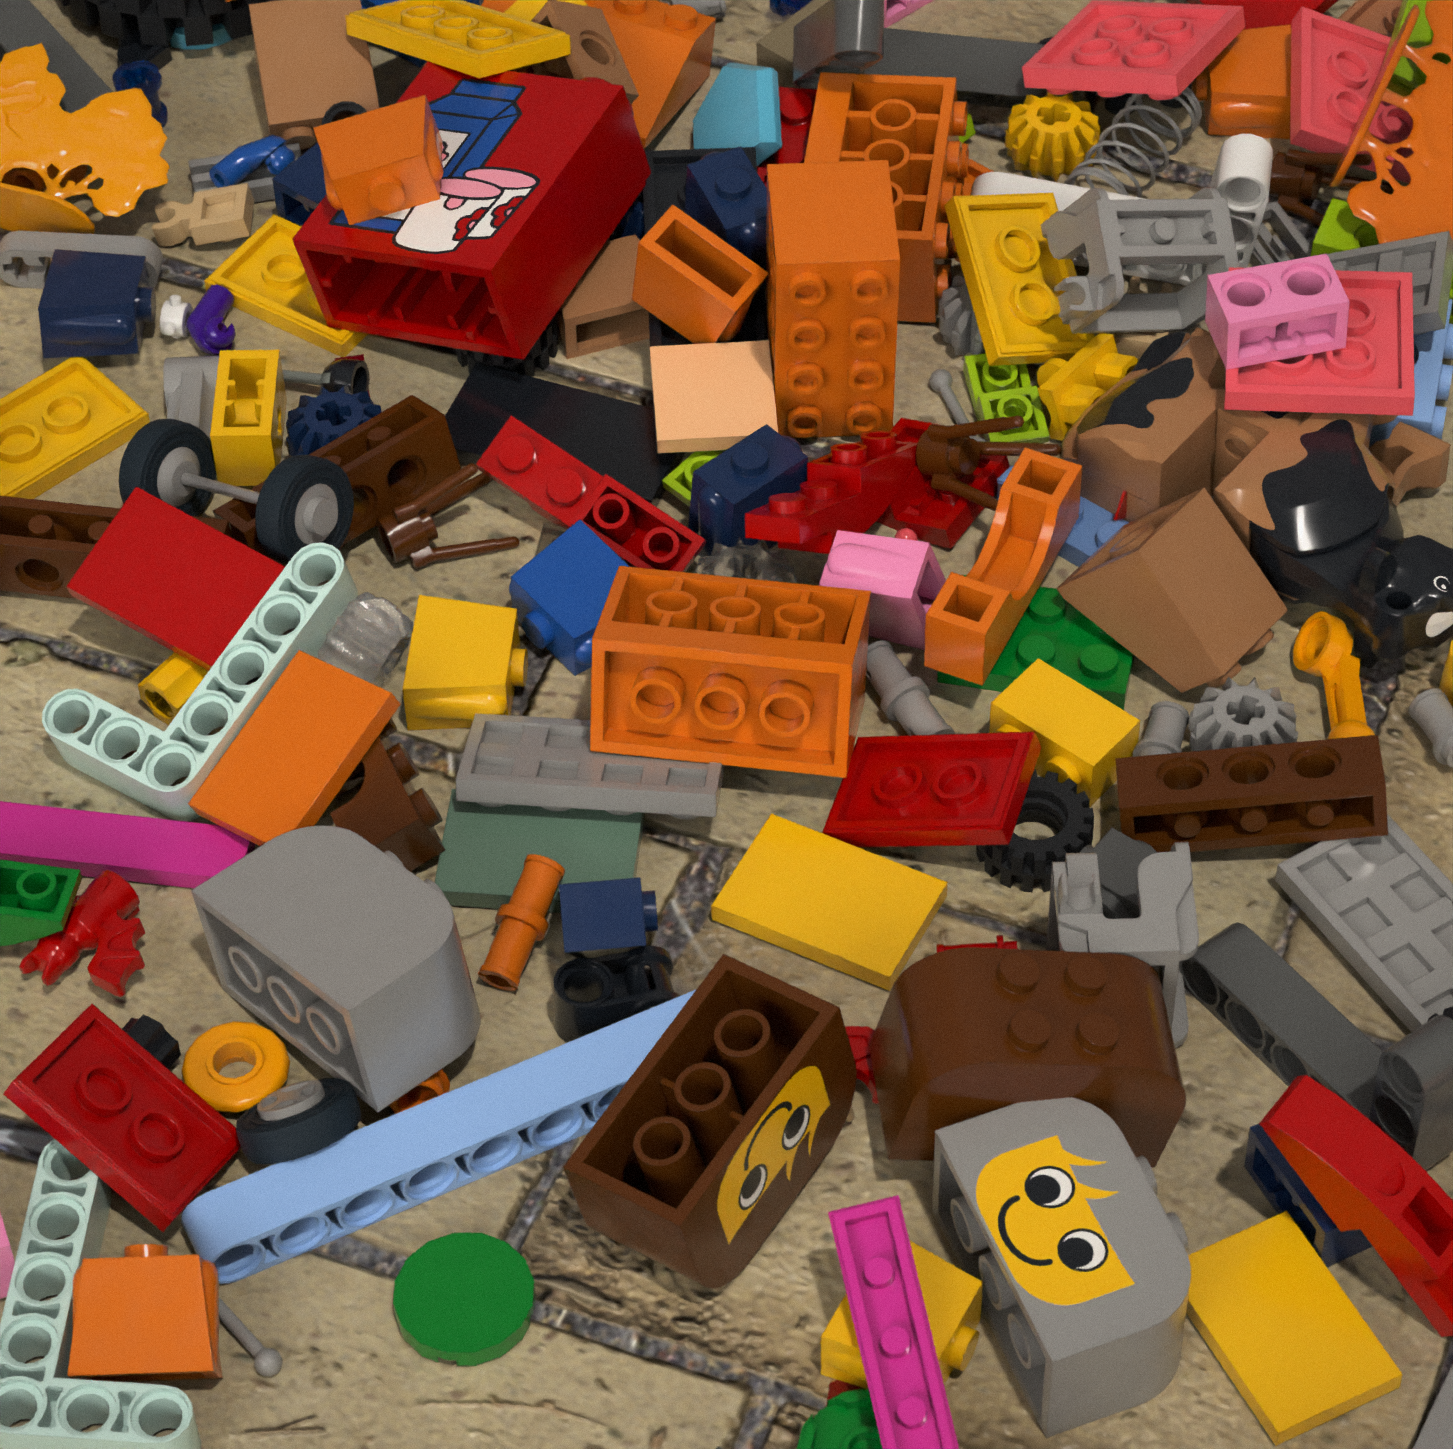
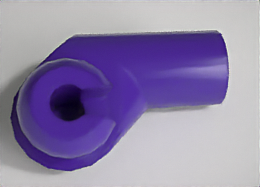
(207, 323)

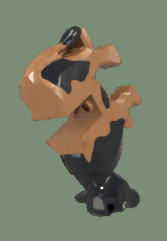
(1290, 484)

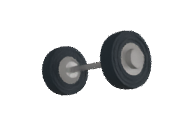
(298, 504)

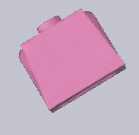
(897, 572)

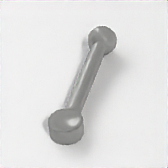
(941, 382)
(267, 1360)

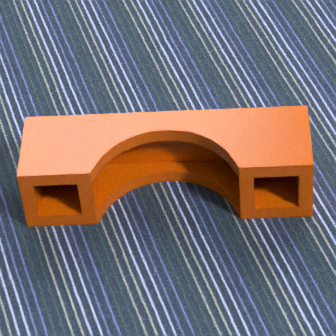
(981, 610)

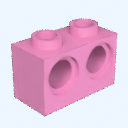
(1276, 311)

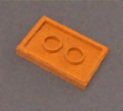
(294, 751)

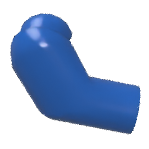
(251, 156)

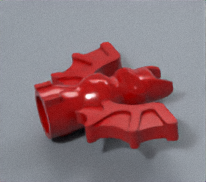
(96, 920)

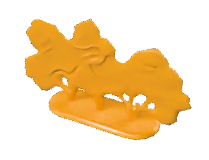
(109, 134)

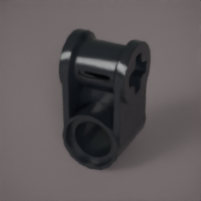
(609, 989)

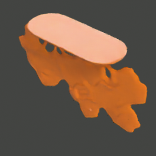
(1426, 202)

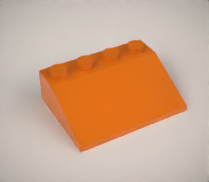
(663, 50)

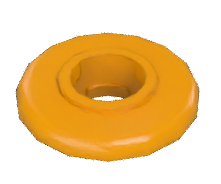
(231, 1044)

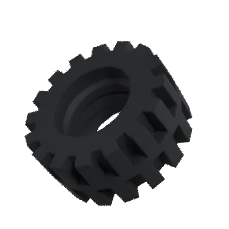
(1031, 860)

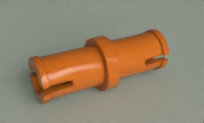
(521, 922)

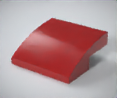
(938, 514)

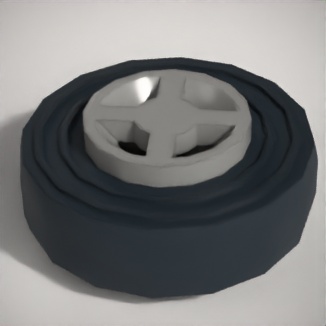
(298, 1120)

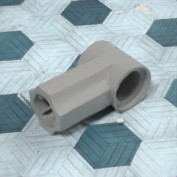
(191, 389)

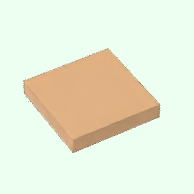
(711, 394)

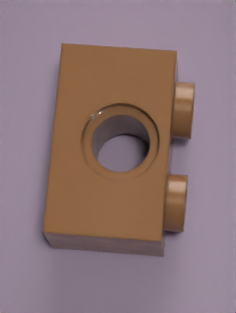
(592, 46)

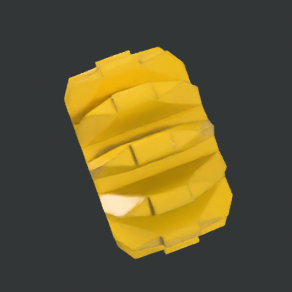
(1051, 134)

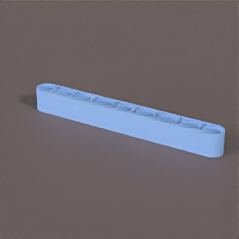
(421, 1150)

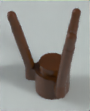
(1299, 177)
(950, 454)
(411, 527)

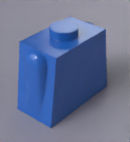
(564, 594)

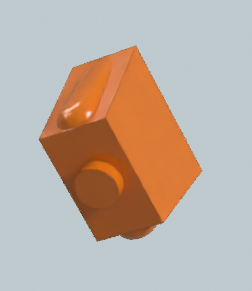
(1249, 85)
(382, 160)
(694, 279)
(145, 1317)

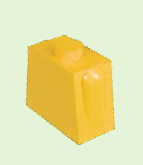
(461, 663)
(953, 1313)

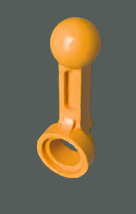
(1325, 652)

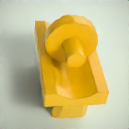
(1077, 383)

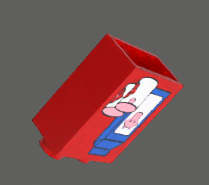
(523, 209)

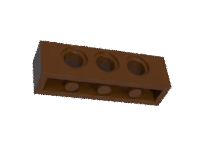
(386, 462)
(50, 540)
(1255, 795)

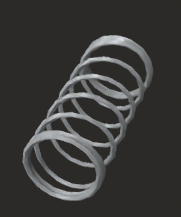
(1083, 169)

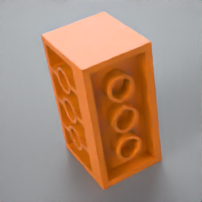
(918, 130)
(832, 296)
(729, 671)

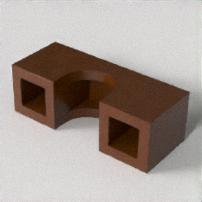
(388, 807)

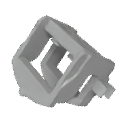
(1138, 234)
(1159, 937)

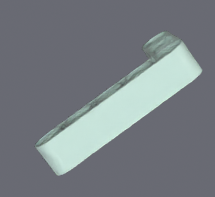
(216, 702)
(38, 1328)

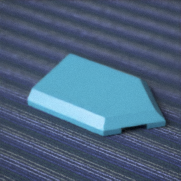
(741, 111)

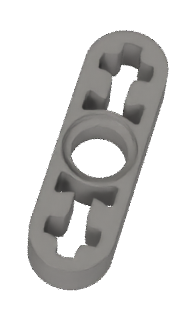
(38, 248)

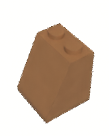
(308, 64)
(1179, 593)

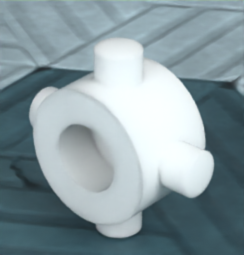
(174, 317)

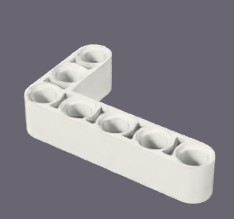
(1239, 175)

